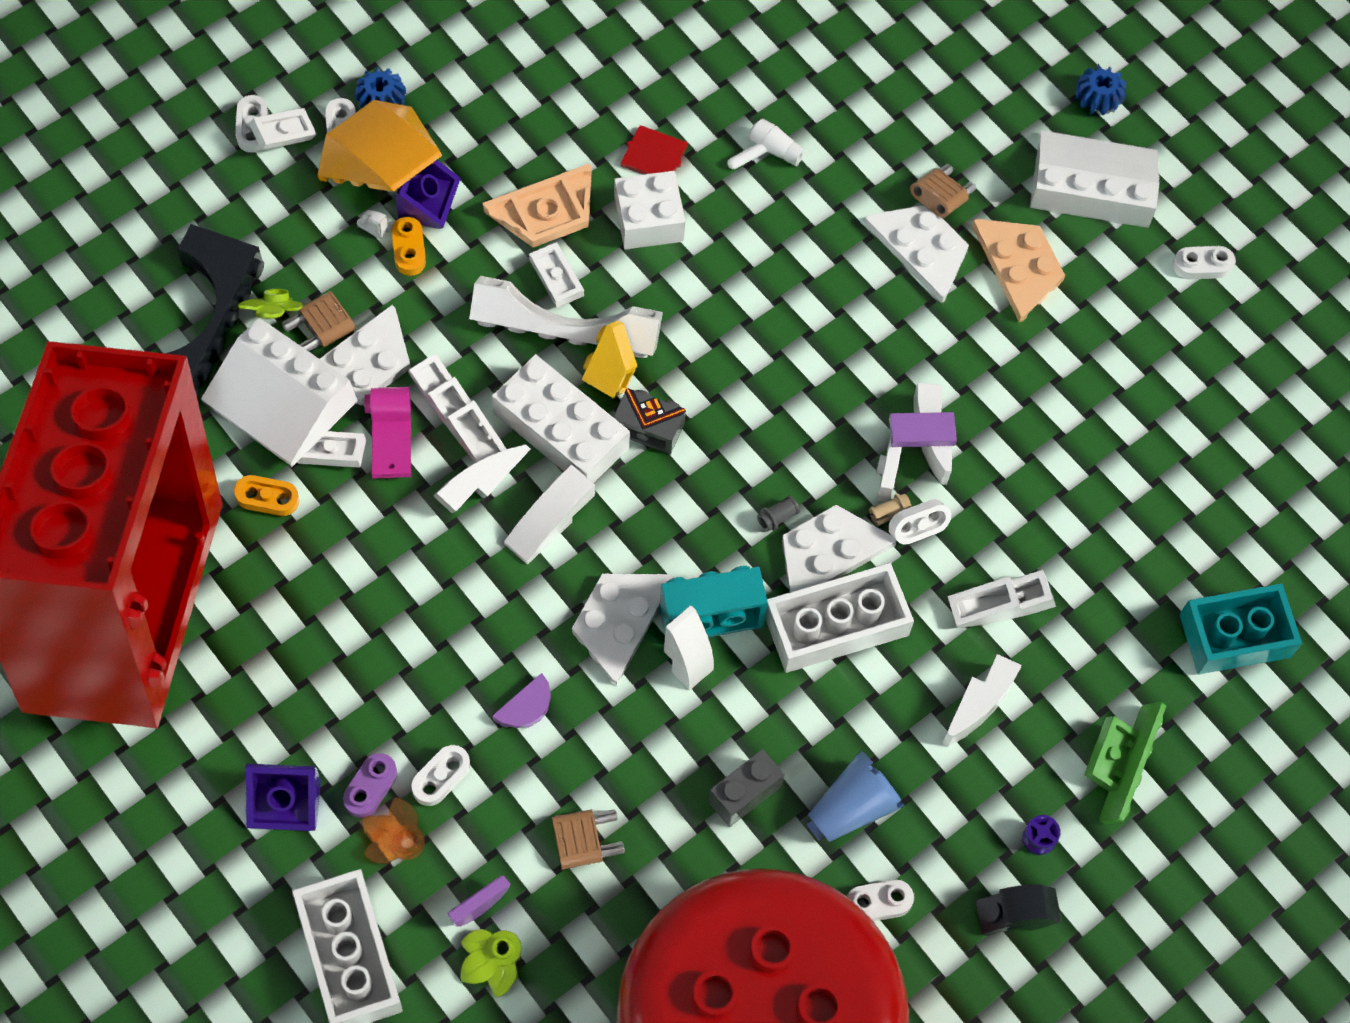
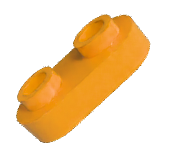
(408, 243)
(268, 495)

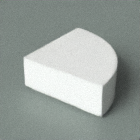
(373, 223)

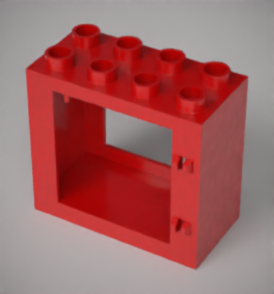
(103, 533)

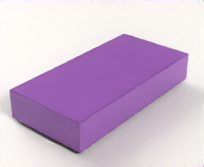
(922, 429)

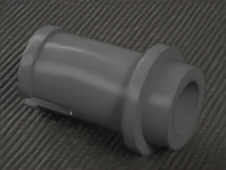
(778, 513)

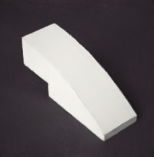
(929, 400)
(479, 477)
(550, 514)
(1002, 600)
(688, 648)
(982, 699)

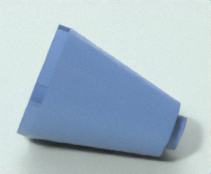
(853, 801)

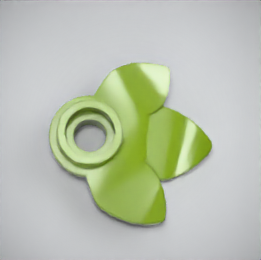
(272, 304)
(487, 963)

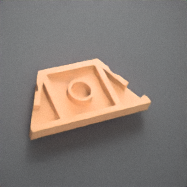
(545, 208)
(1020, 261)

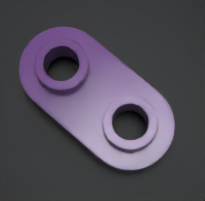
(371, 784)

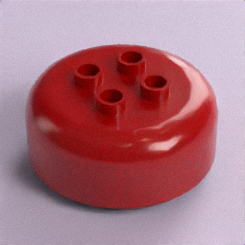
(762, 953)

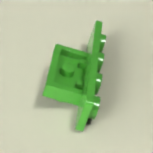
(1121, 757)

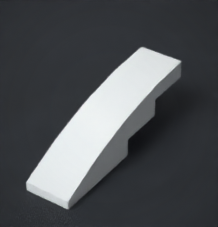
(456, 409)

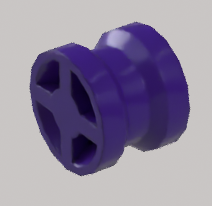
(1046, 829)

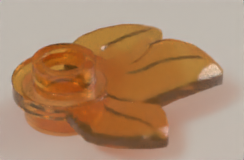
(390, 831)

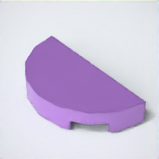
(527, 706)
(479, 902)

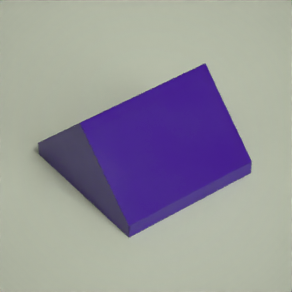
(428, 195)
(282, 797)

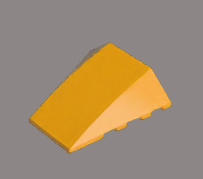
(377, 147)

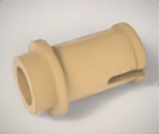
(885, 511)

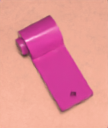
(390, 431)

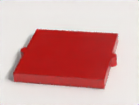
(653, 152)

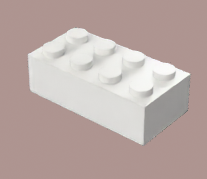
(560, 420)
(838, 617)
(347, 950)

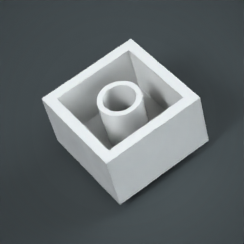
(649, 210)

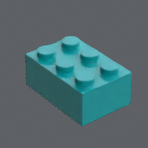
(723, 601)
(1240, 629)

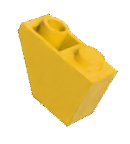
(612, 361)

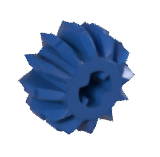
(380, 87)
(1100, 90)

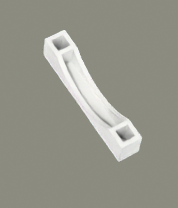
(502, 304)

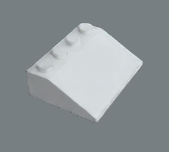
(1095, 179)
(278, 392)

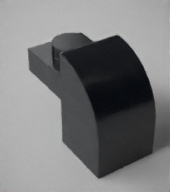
(1019, 906)

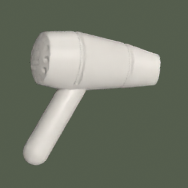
(768, 139)

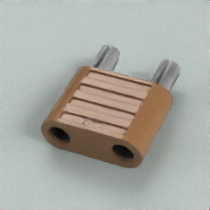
(940, 191)
(324, 319)
(579, 840)

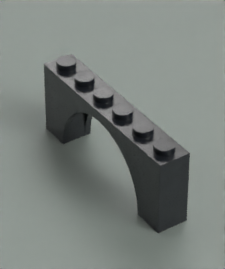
(230, 270)

